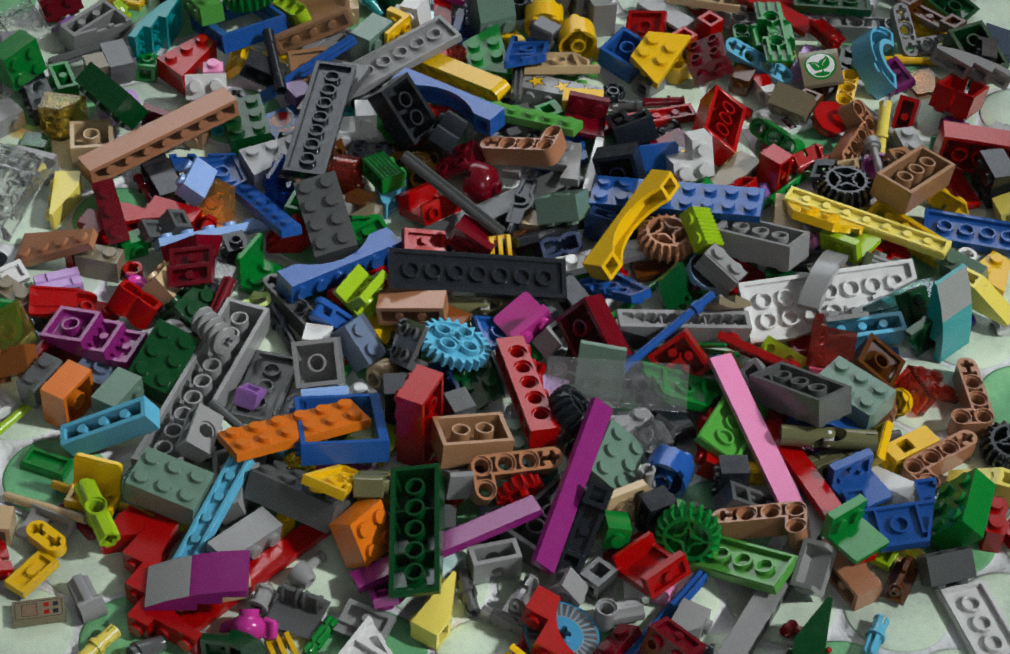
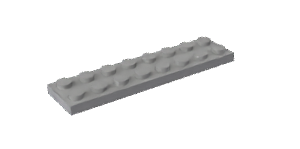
(407, 52)

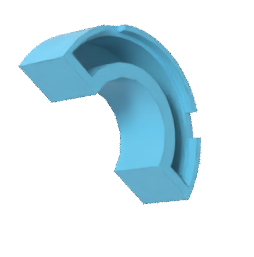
(870, 61)

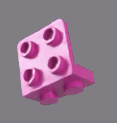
(523, 317)

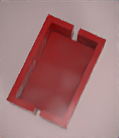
(950, 97)

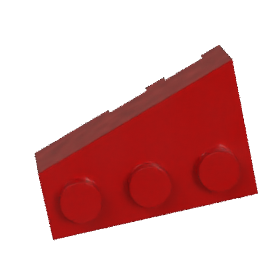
(185, 59)

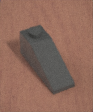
(738, 495)

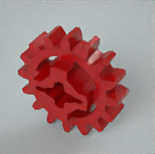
(518, 488)

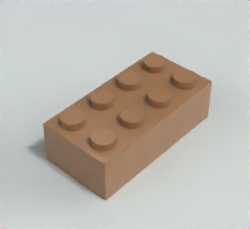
(912, 179)

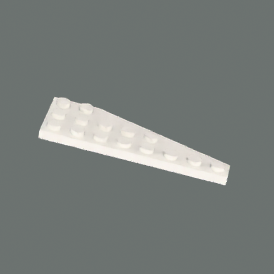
(775, 299)

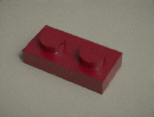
(619, 640)

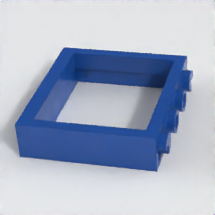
(244, 36)
(344, 450)

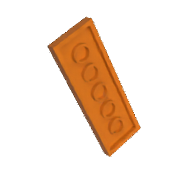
(282, 432)

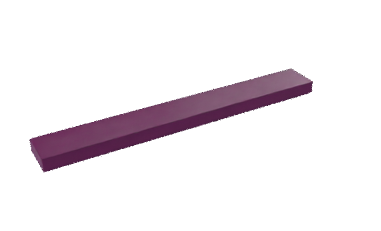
(571, 486)
(458, 538)

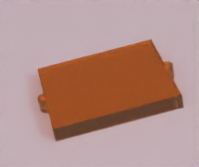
(925, 82)

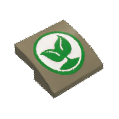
(820, 68)

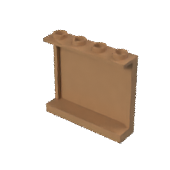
(327, 18)

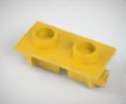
(952, 203)

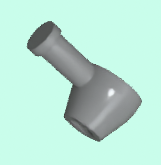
(302, 572)

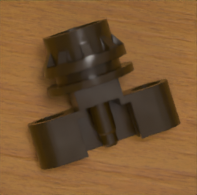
(422, 153)

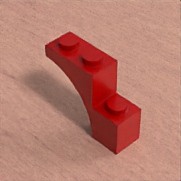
(541, 615)

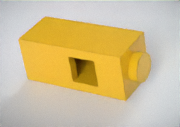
(907, 446)

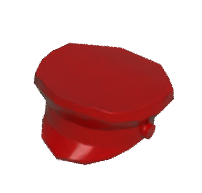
(826, 119)

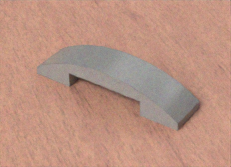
(819, 280)

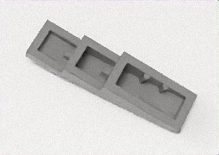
(967, 64)

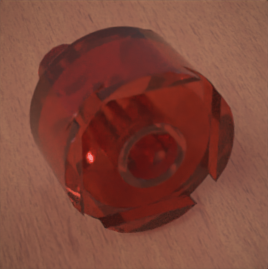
(348, 171)

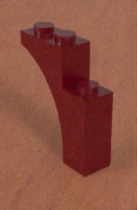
(110, 211)

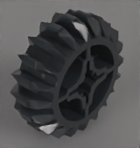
(845, 185)
(568, 408)
(996, 445)

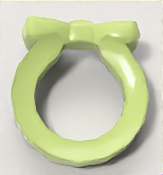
(255, 297)

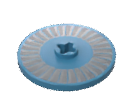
(576, 625)

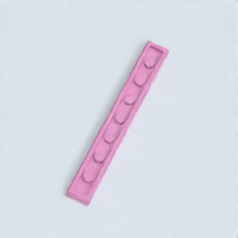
(754, 429)

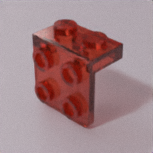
(925, 387)

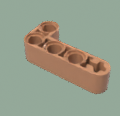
(859, 125)
(525, 151)
(974, 401)
(940, 457)
(515, 467)
(767, 521)

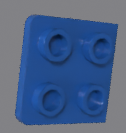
(655, 155)
(856, 472)

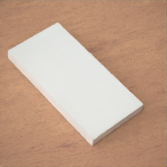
(976, 618)

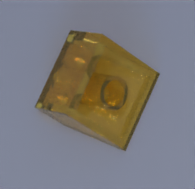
(56, 112)

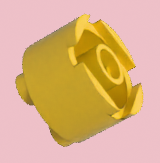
(538, 8)
(577, 36)

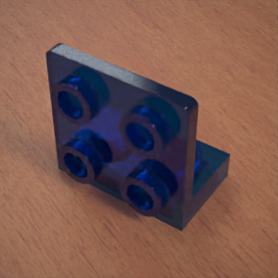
(277, 187)

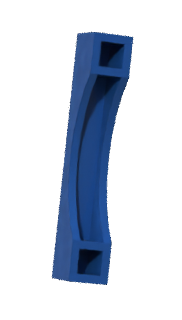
(482, 114)
(305, 280)

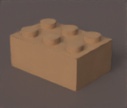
(464, 436)

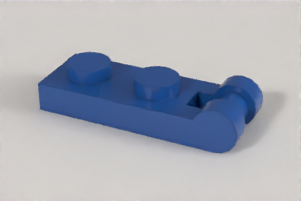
(335, 316)

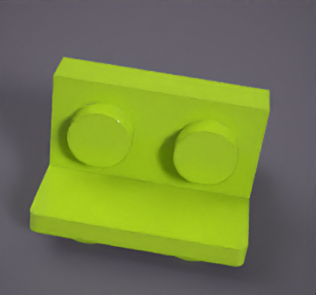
(361, 291)

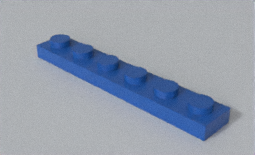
(267, 211)

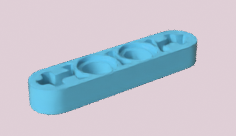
(758, 59)

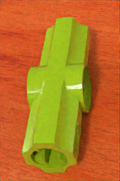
(97, 512)

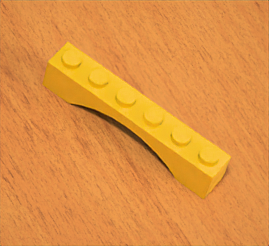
(607, 254)

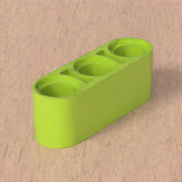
(294, 10)

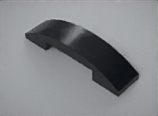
(586, 526)

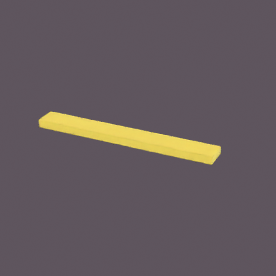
(874, 224)

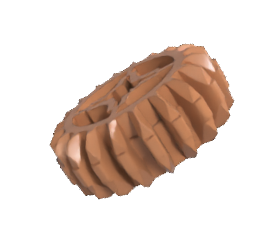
(664, 239)

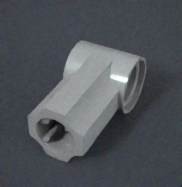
(87, 602)
(611, 613)

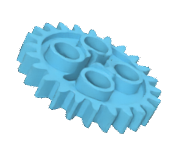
(455, 345)

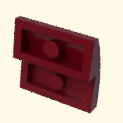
(191, 266)

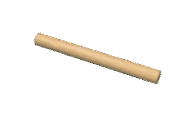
(27, 502)

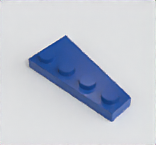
(620, 289)

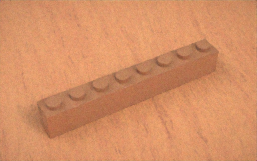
(158, 136)

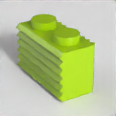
(701, 228)

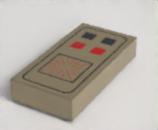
(38, 611)

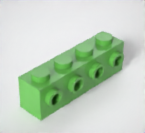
(204, 11)

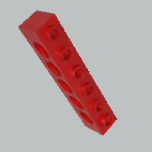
(527, 392)

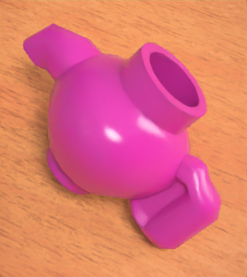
(251, 623)

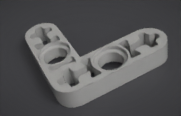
(911, 40)

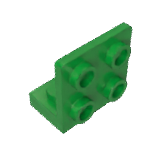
(253, 267)
(851, 532)

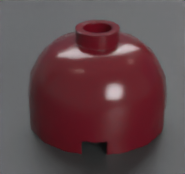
(482, 182)

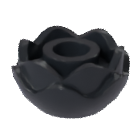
(614, 92)

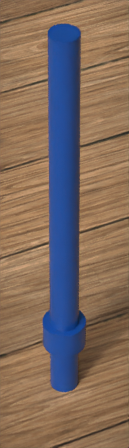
(695, 308)

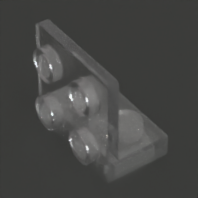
(26, 18)

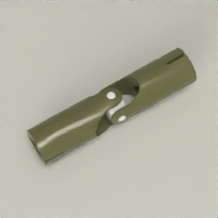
(479, 305)
(824, 437)

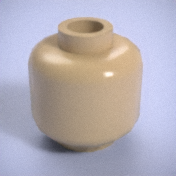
(376, 369)

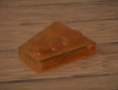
(220, 202)

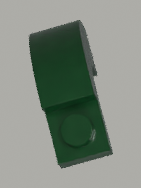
(235, 643)

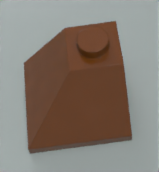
(878, 360)

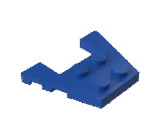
(226, 164)
(905, 523)

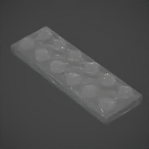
(623, 382)

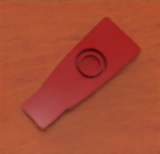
(46, 300)

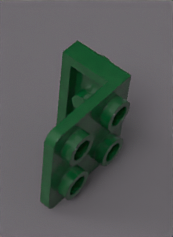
(675, 289)
(187, 303)

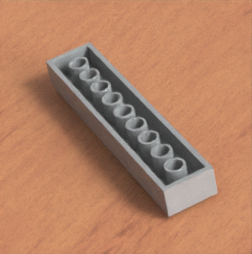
(209, 375)

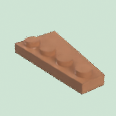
(52, 245)

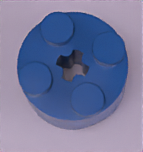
(673, 468)

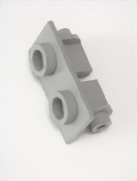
(521, 596)

